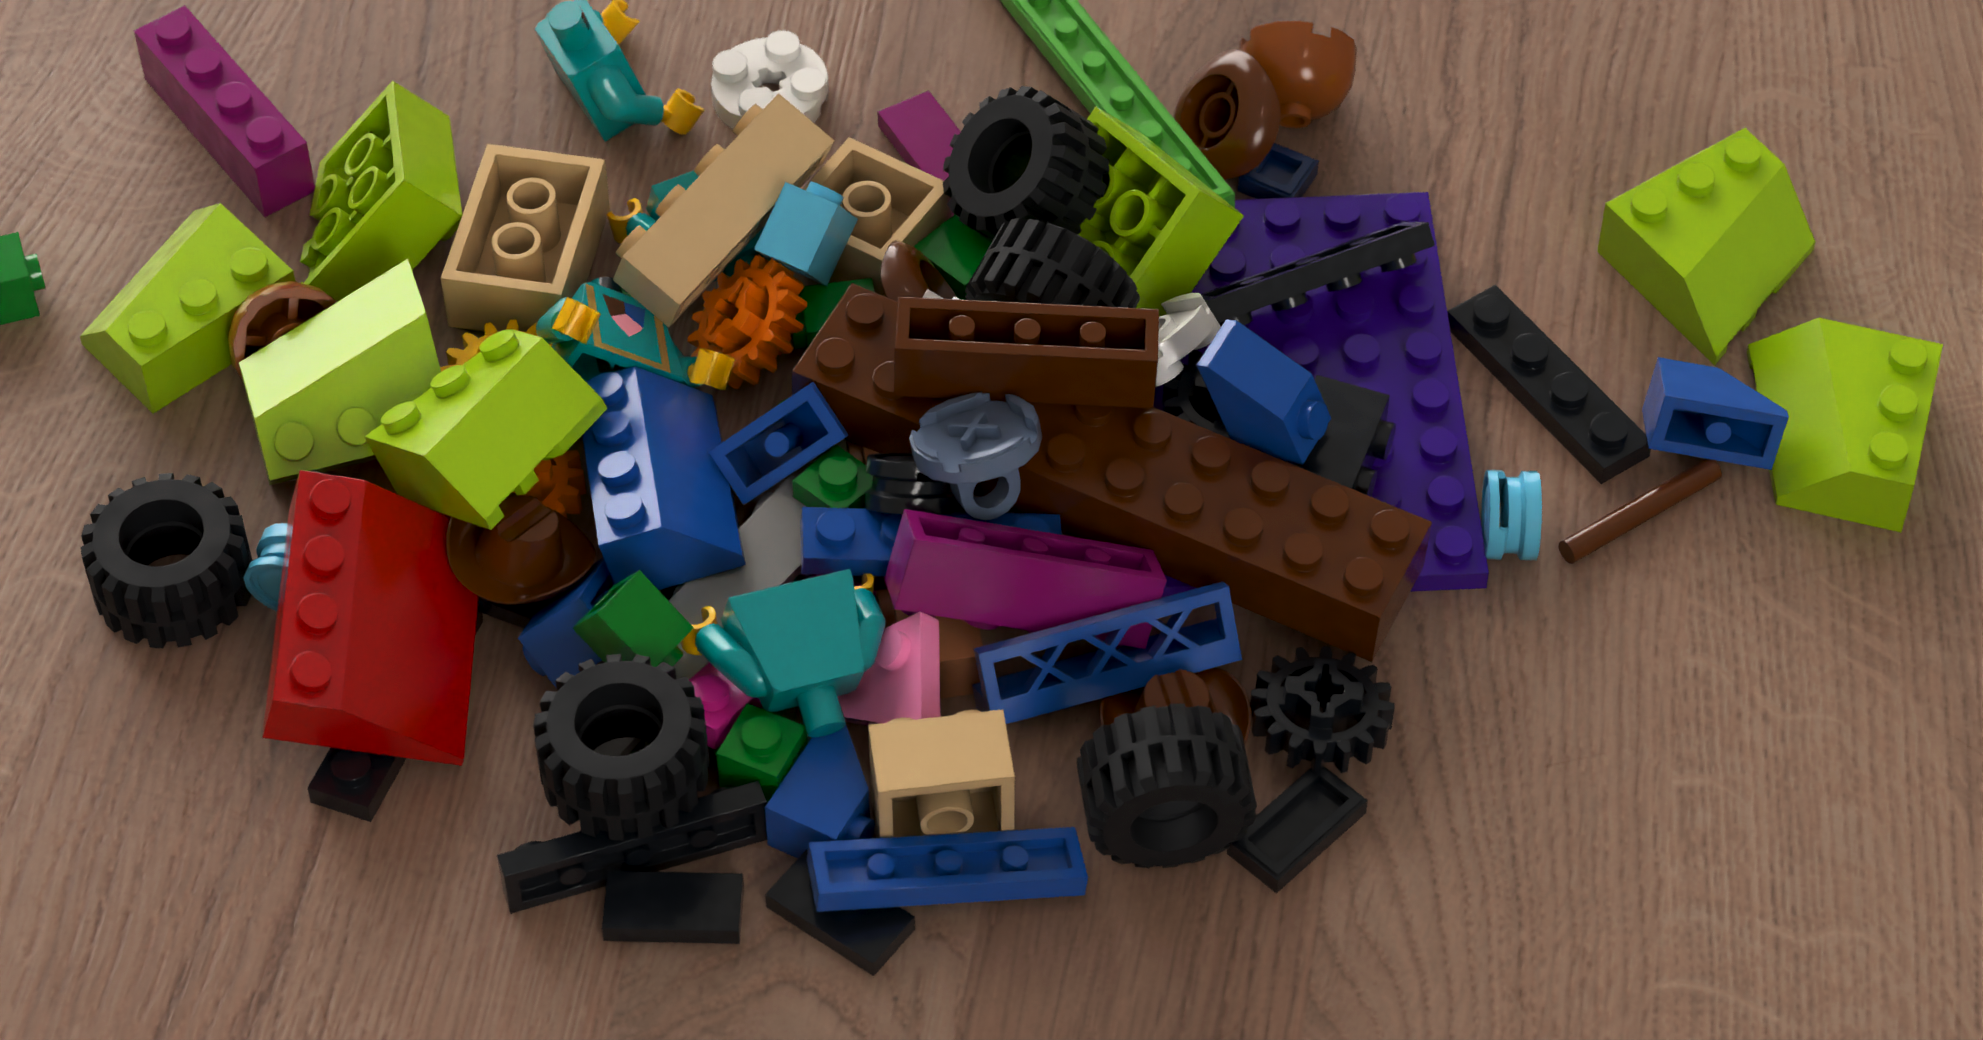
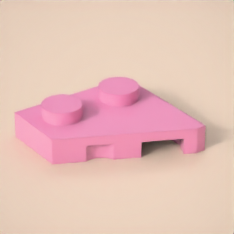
(903, 677)

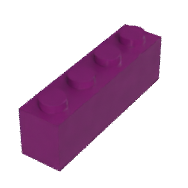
(225, 111)
(1016, 575)

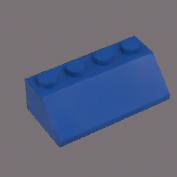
(655, 484)

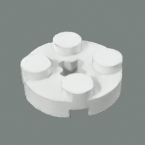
(764, 61)
(1184, 328)

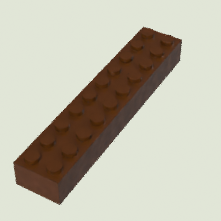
(1158, 483)

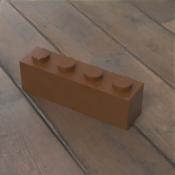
(1026, 351)

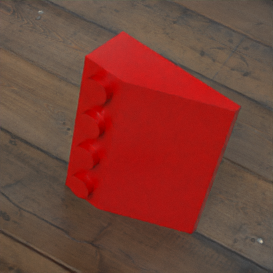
(370, 626)

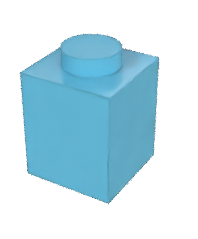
(807, 231)

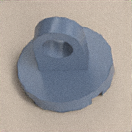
(978, 441)

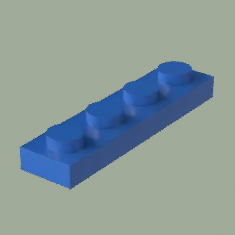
(865, 538)
(946, 869)

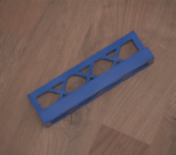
(1109, 669)

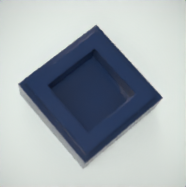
(1279, 175)

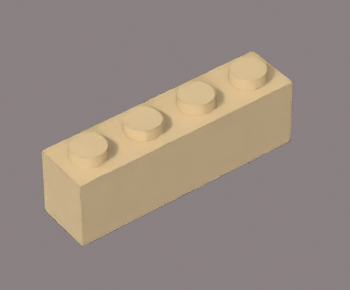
(721, 209)

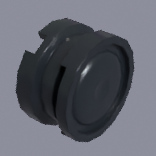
(901, 486)

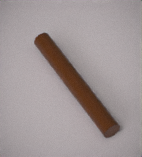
(1639, 510)

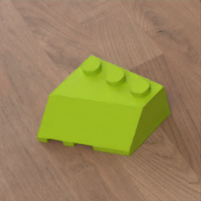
(383, 194)
(1155, 216)
(1710, 239)
(177, 311)
(338, 376)
(1854, 417)
(485, 428)

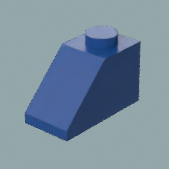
(1263, 394)
(1711, 415)
(778, 443)
(548, 637)
(820, 797)

